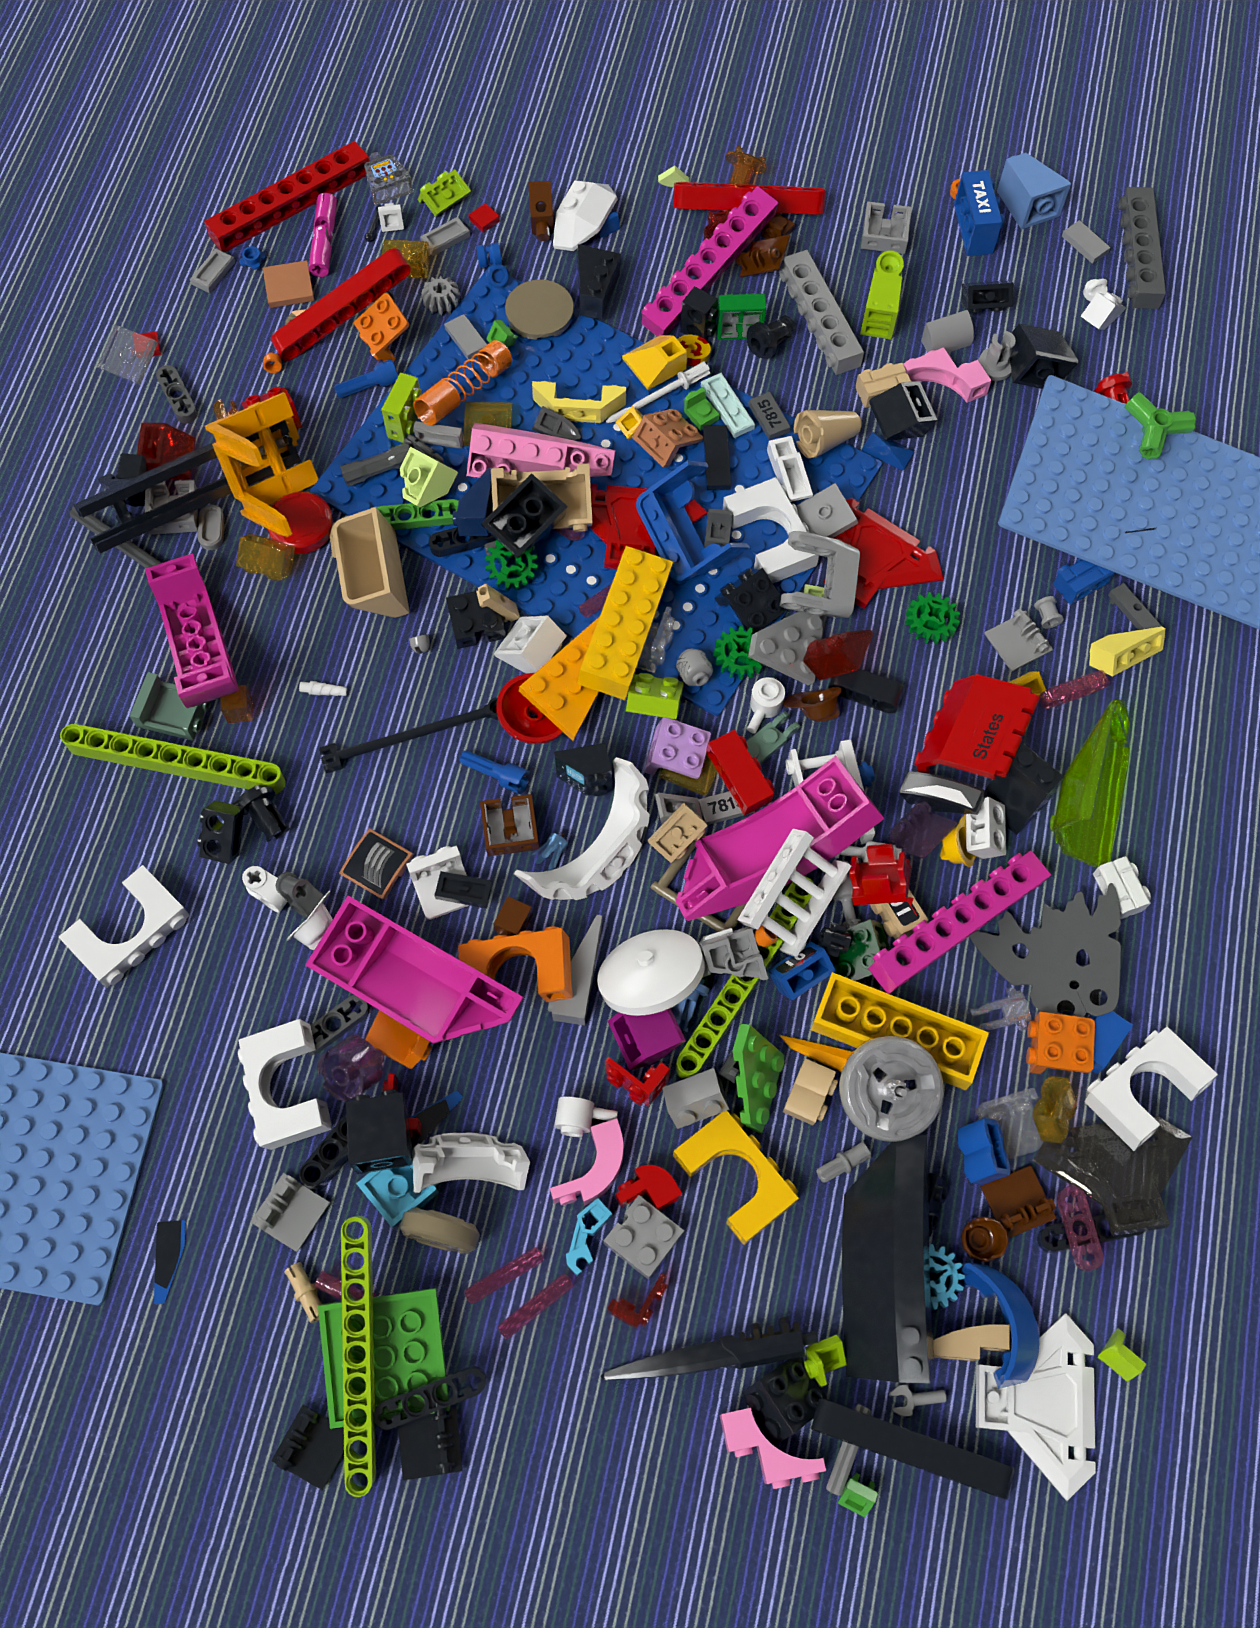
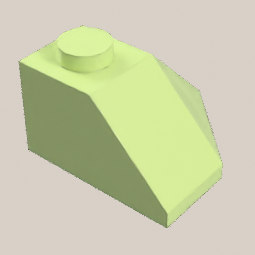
(425, 478)

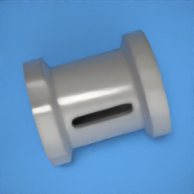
(1048, 612)

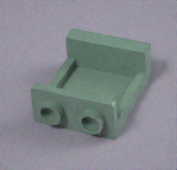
(162, 711)

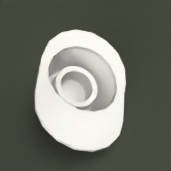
(314, 927)

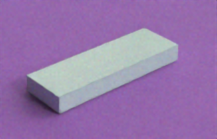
(728, 405)

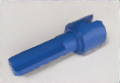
(383, 374)
(509, 776)

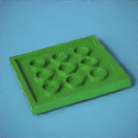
(405, 1351)

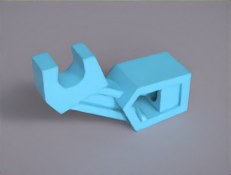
(578, 1248)

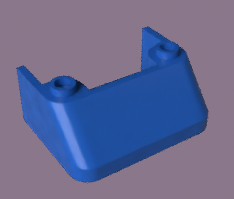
(672, 530)

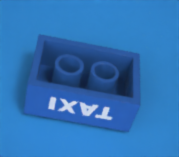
(978, 212)

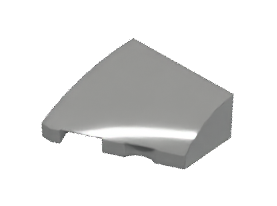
(734, 954)

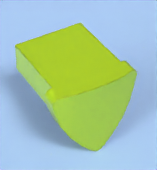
(1120, 1358)

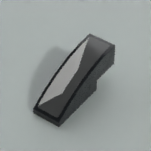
(942, 793)

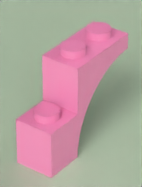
(936, 366)
(777, 1467)

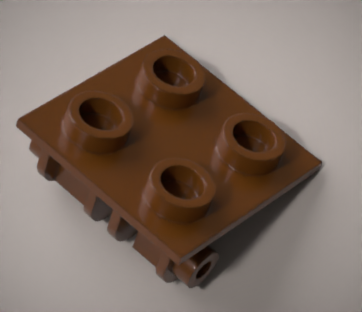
(763, 256)
(1019, 1202)

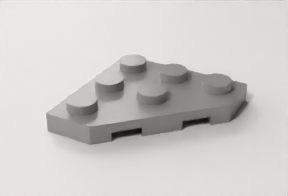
(786, 643)

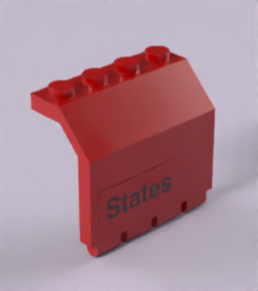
(978, 726)

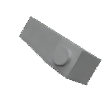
(582, 973)

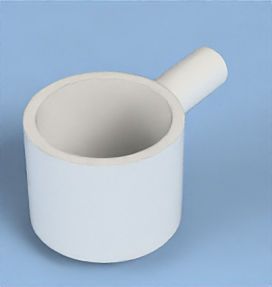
(765, 701)
(576, 1115)

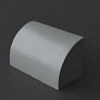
(949, 332)

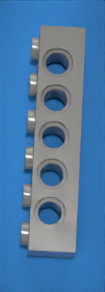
(821, 312)

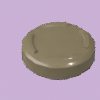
(439, 1230)

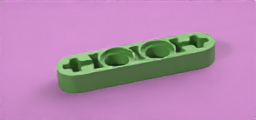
(416, 519)

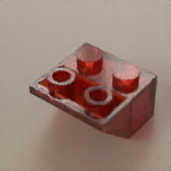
(164, 443)

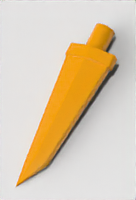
(824, 1054)

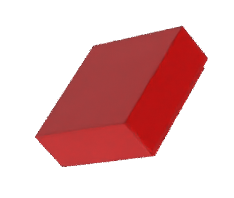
(484, 217)

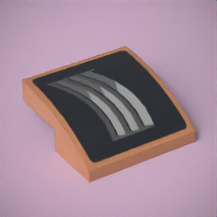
(376, 863)

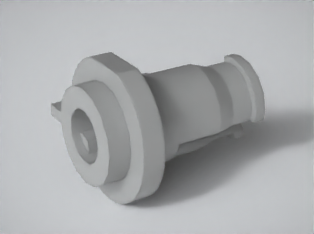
(996, 358)

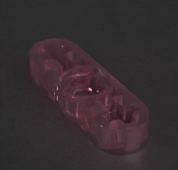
(1074, 689)
(1093, 1247)

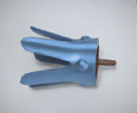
(555, 843)

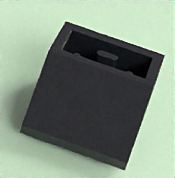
(903, 411)

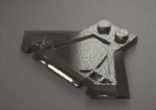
(1115, 1175)

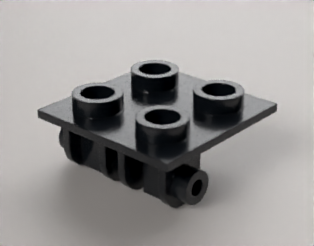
(430, 1445)
(310, 1448)

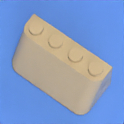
(370, 564)

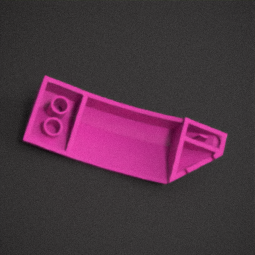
(736, 858)
(409, 976)

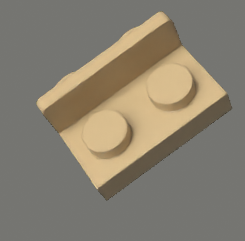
(677, 833)

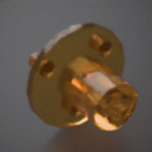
(744, 166)

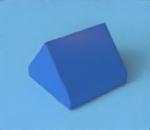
(610, 225)

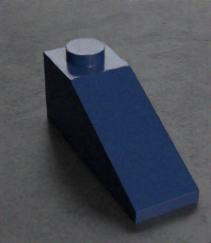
(475, 507)

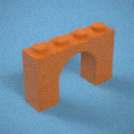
(548, 948)

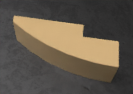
(968, 1342)

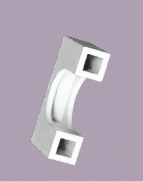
(771, 502)
(111, 961)
(1163, 1055)
(261, 1057)

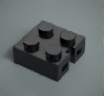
(469, 618)

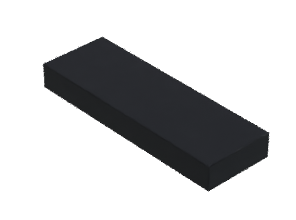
(717, 457)

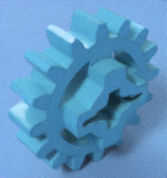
(950, 1269)

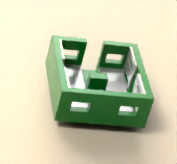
(738, 314)

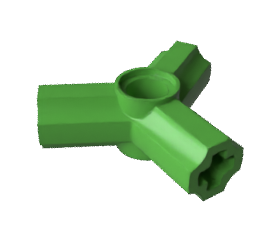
(1157, 424)

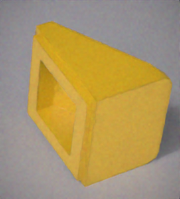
(629, 421)

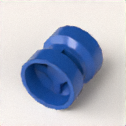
(493, 252)

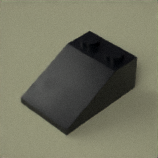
(525, 516)

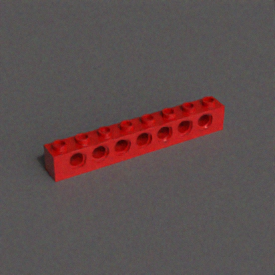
(287, 197)

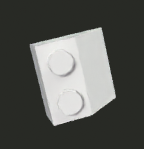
(531, 643)

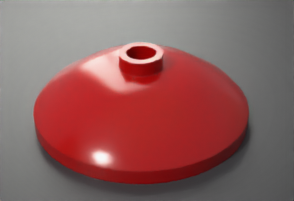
(514, 712)

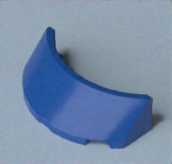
(1017, 1314)

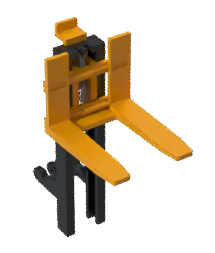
(257, 437)

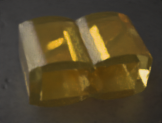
(1054, 1109)

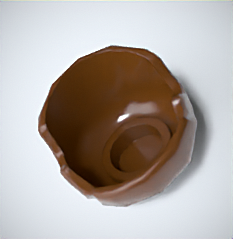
(984, 1239)

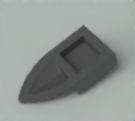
(555, 425)

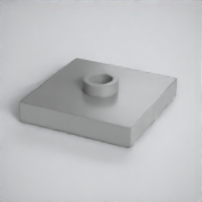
(827, 513)

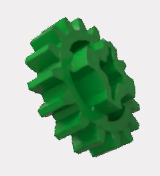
(520, 568)
(932, 618)
(738, 649)

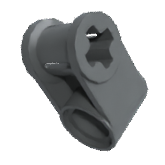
(298, 893)

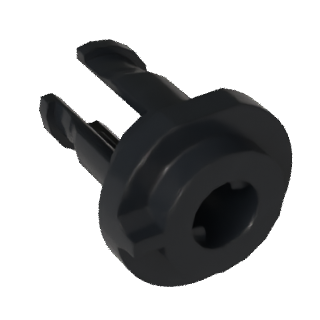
(764, 338)
(262, 811)

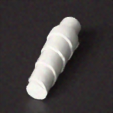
(317, 688)

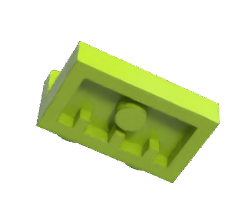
(444, 192)

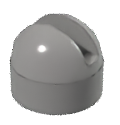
(420, 643)

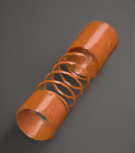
(444, 397)

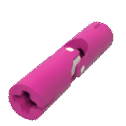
(322, 235)

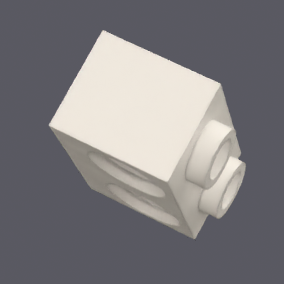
(987, 830)

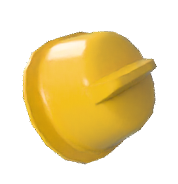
(955, 846)

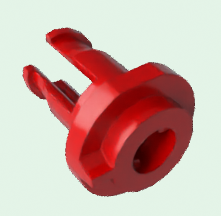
(1115, 387)

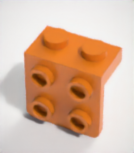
(381, 326)
(397, 1041)
(1061, 1043)

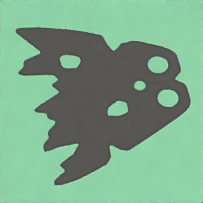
(1053, 954)

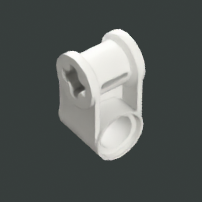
(265, 889)

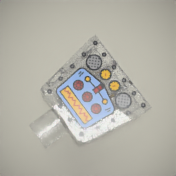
(387, 178)

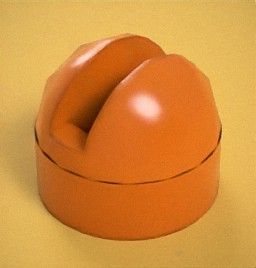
(277, 363)
(764, 937)

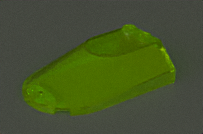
(1094, 790)

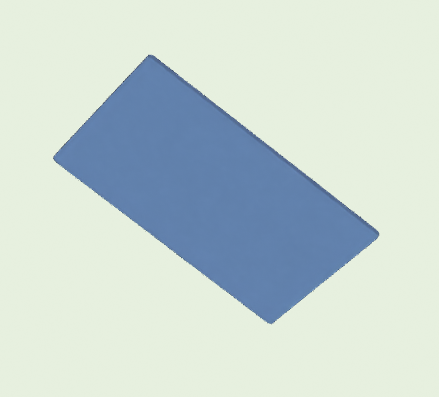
(1089, 485)
(68, 1172)

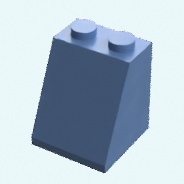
(1032, 190)

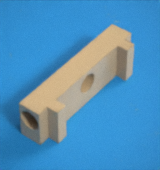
(498, 602)

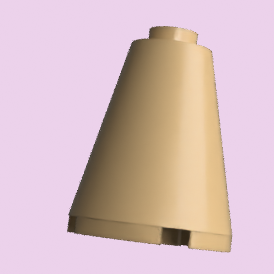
(824, 430)

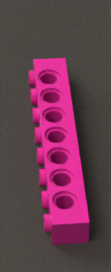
(757, 203)
(892, 974)

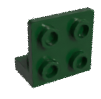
(866, 941)

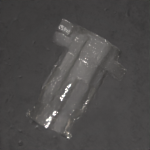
(1013, 1008)

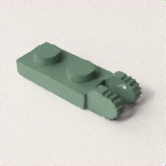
(770, 739)

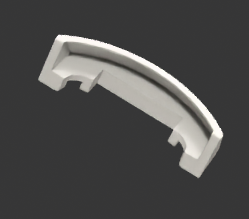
(469, 1157)

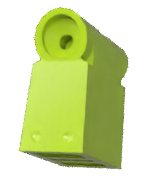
(883, 296)

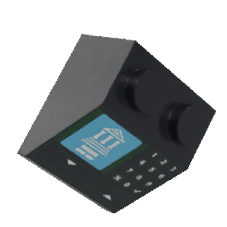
(585, 769)

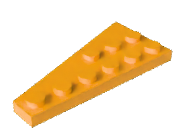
(556, 689)

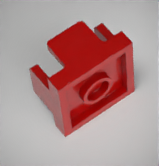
(882, 878)

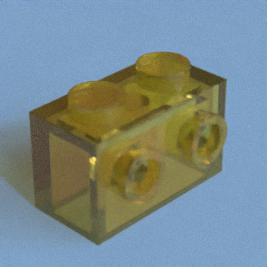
(416, 254)
(265, 556)

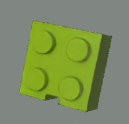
(401, 407)
(655, 696)

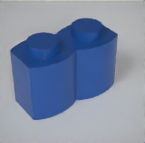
(983, 1151)

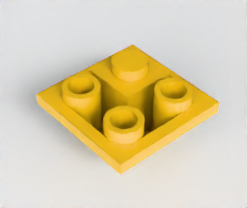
(657, 360)

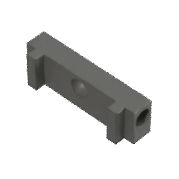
(1127, 602)

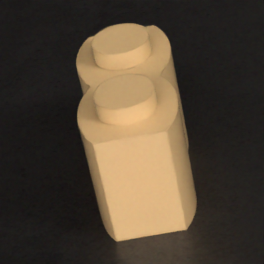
(810, 1092)

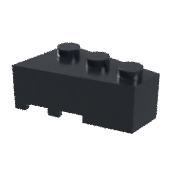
(596, 279)

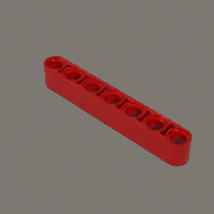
(727, 196)
(340, 304)

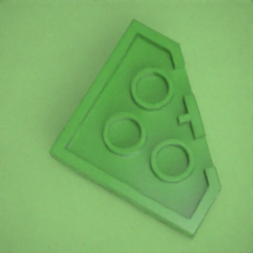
(758, 1076)

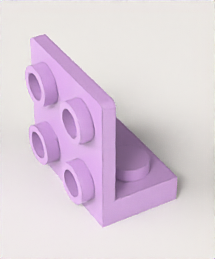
(677, 748)

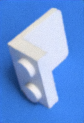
(425, 876)

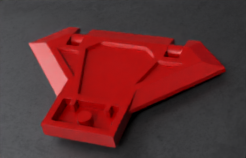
(620, 524)
(886, 555)

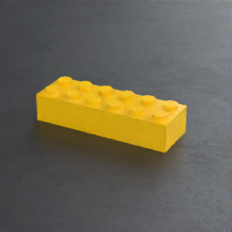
(624, 623)
(862, 1013)

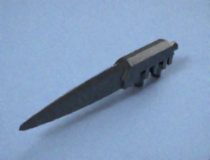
(723, 1353)

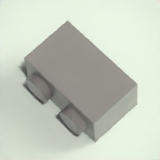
(695, 1098)

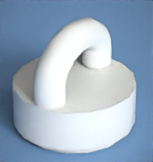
(1094, 286)

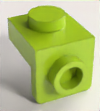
(824, 1357)

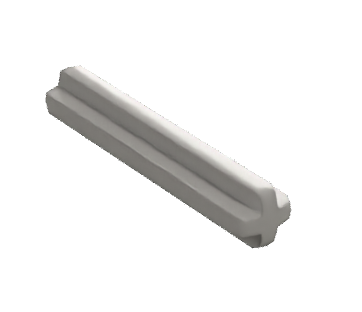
(844, 1462)

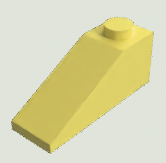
(1122, 650)

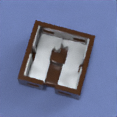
(509, 829)

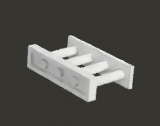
(845, 755)
(773, 882)

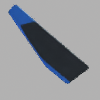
(433, 1115)
(169, 1248)

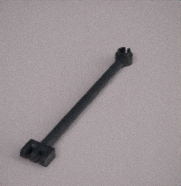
(332, 754)

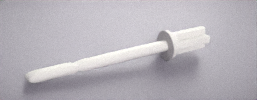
(684, 380)

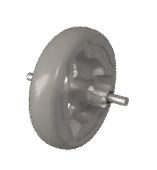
(863, 1094)

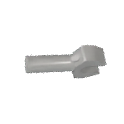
(916, 1399)

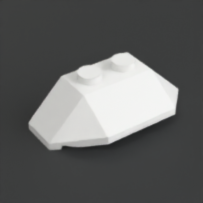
(582, 214)

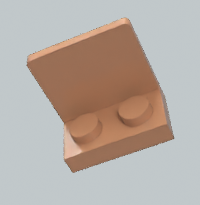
(664, 434)

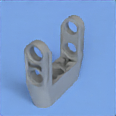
(839, 580)

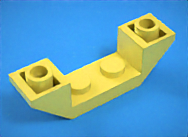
(580, 410)

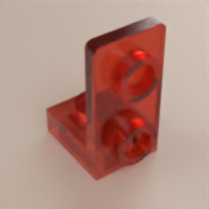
(625, 1310)

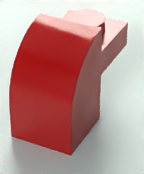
(651, 1181)

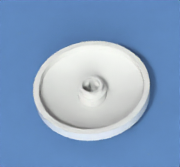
(651, 972)

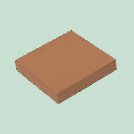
(288, 284)

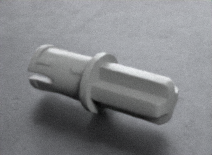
(844, 1162)

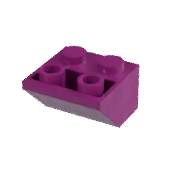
(646, 1037)

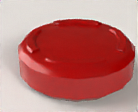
(308, 520)

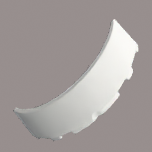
(610, 852)

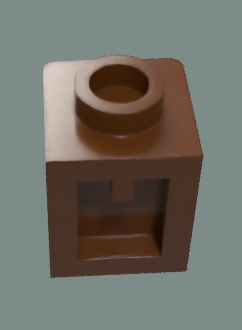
(777, 227)

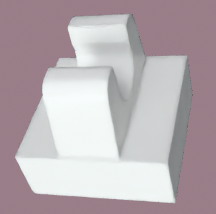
(390, 217)

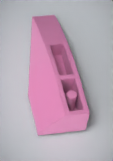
(532, 452)

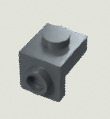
(718, 527)

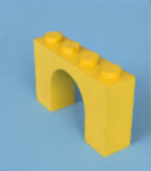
(726, 1137)

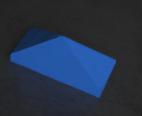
(887, 451)

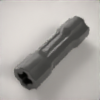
(360, 470)

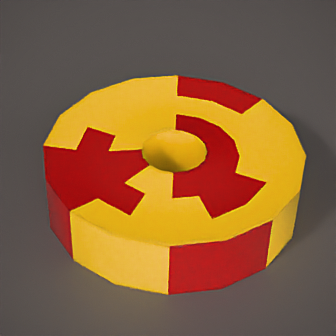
(697, 349)

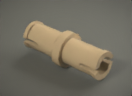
(304, 1291)

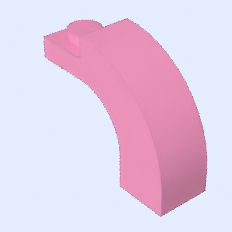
(604, 1172)

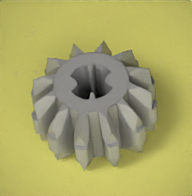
(440, 295)

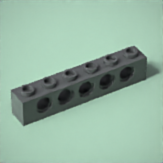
(1142, 248)

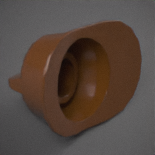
(816, 705)

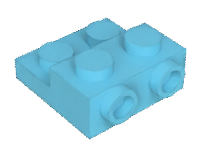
(393, 1192)

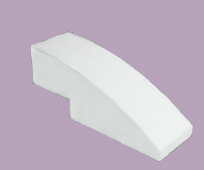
(789, 468)

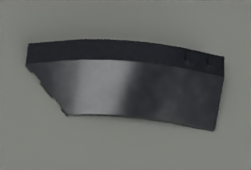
(889, 1268)

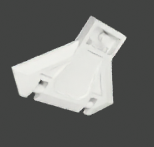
(1049, 1409)

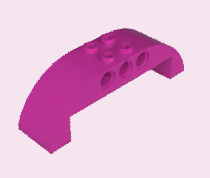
(192, 632)

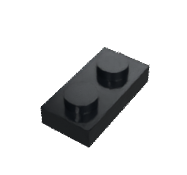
(463, 889)

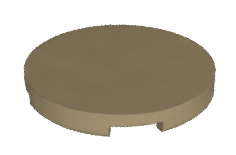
(539, 309)

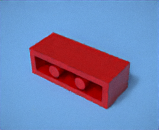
(740, 772)

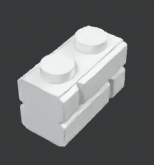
(1124, 875)

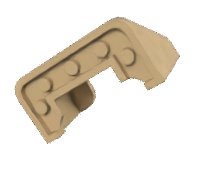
(568, 486)

